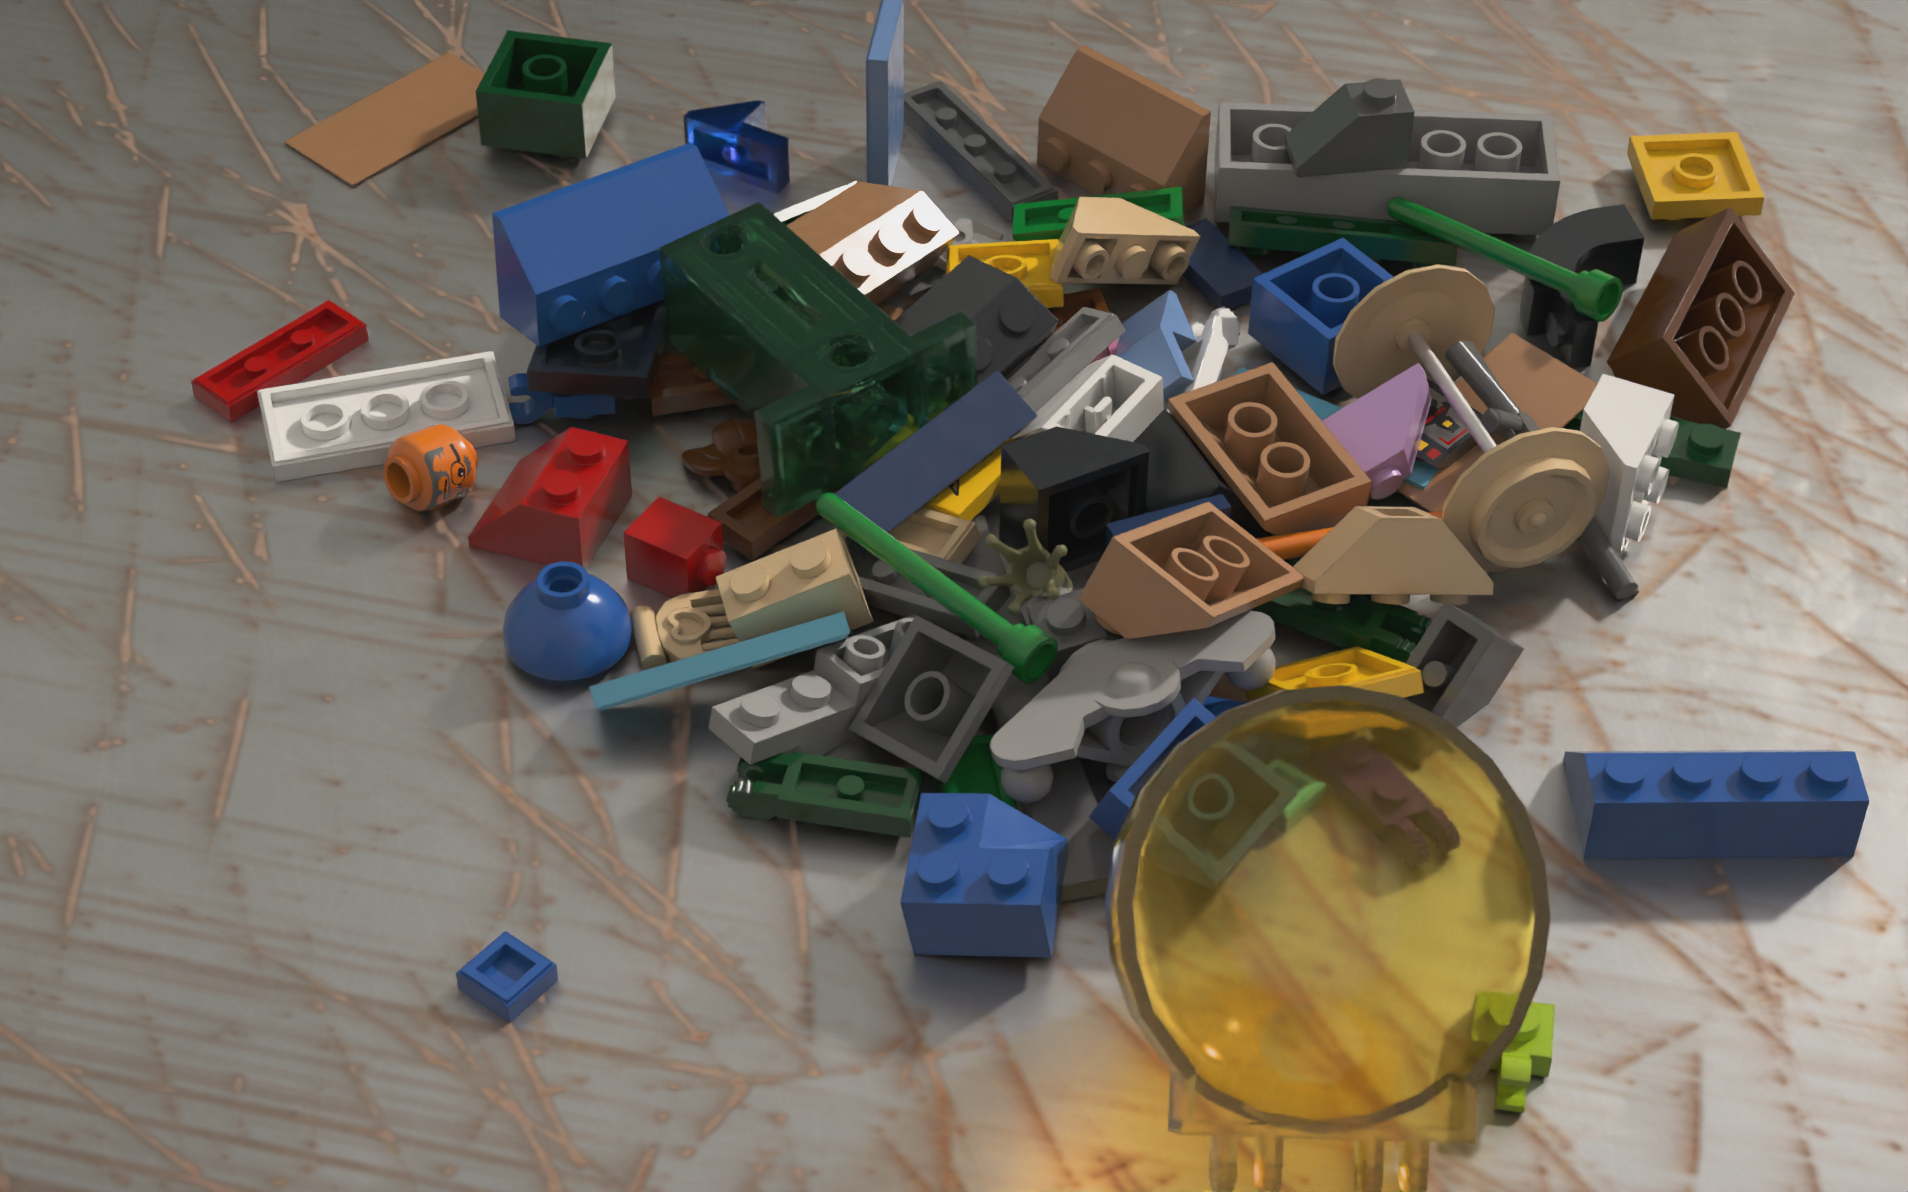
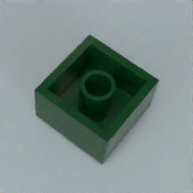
(546, 94)

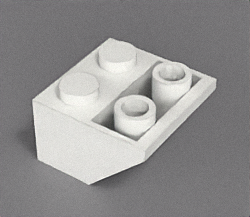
(1104, 400)
(1634, 434)

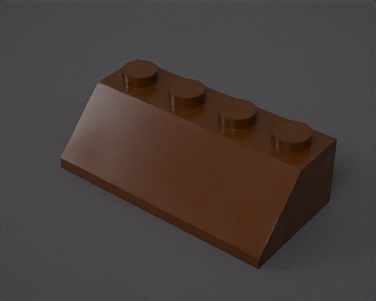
(1704, 321)

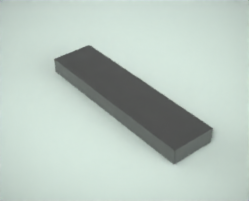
(974, 149)

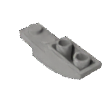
(813, 708)

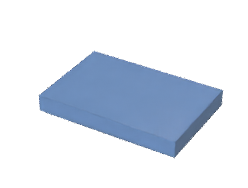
(885, 93)

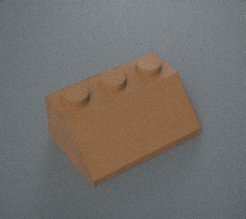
(1122, 132)
(877, 236)
(1273, 451)
(1183, 575)

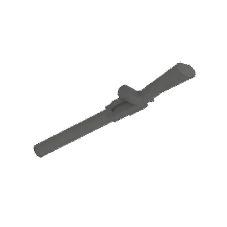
(1508, 420)

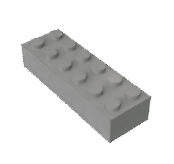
(1466, 165)

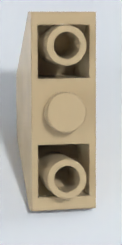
(1121, 245)
(1391, 557)

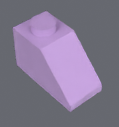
(1385, 429)

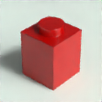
(674, 549)

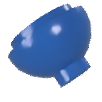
(566, 624)

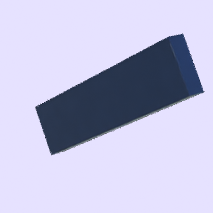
(938, 454)

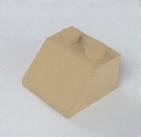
(794, 588)

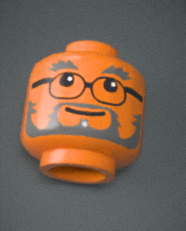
(430, 468)

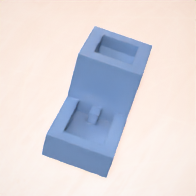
(1156, 342)

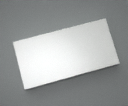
(358, 416)

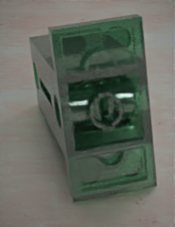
(806, 353)

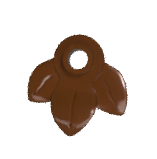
(730, 455)

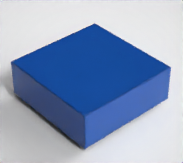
(507, 976)

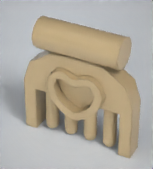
(680, 628)

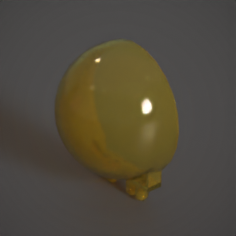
(1327, 928)

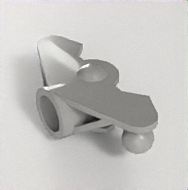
(1123, 696)

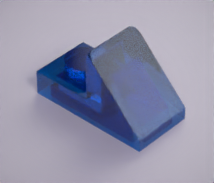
(737, 144)

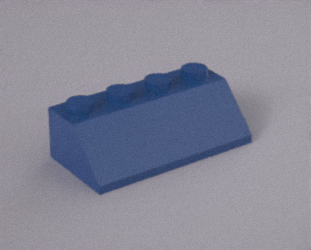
(596, 243)
(1716, 803)

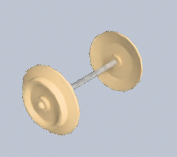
(1521, 495)

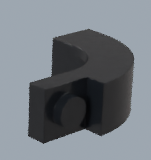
(1580, 242)

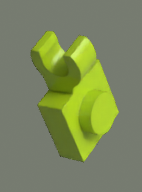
(1525, 1056)

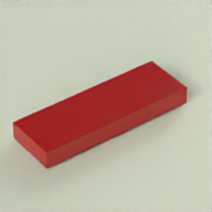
(280, 360)

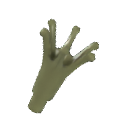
(1030, 570)

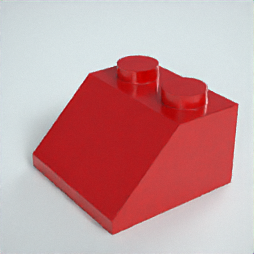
(559, 500)

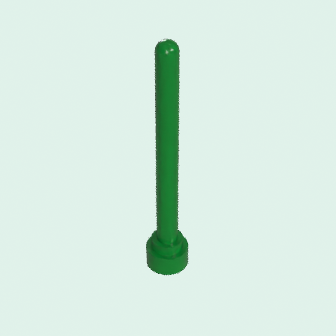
(1592, 292)
(1022, 646)

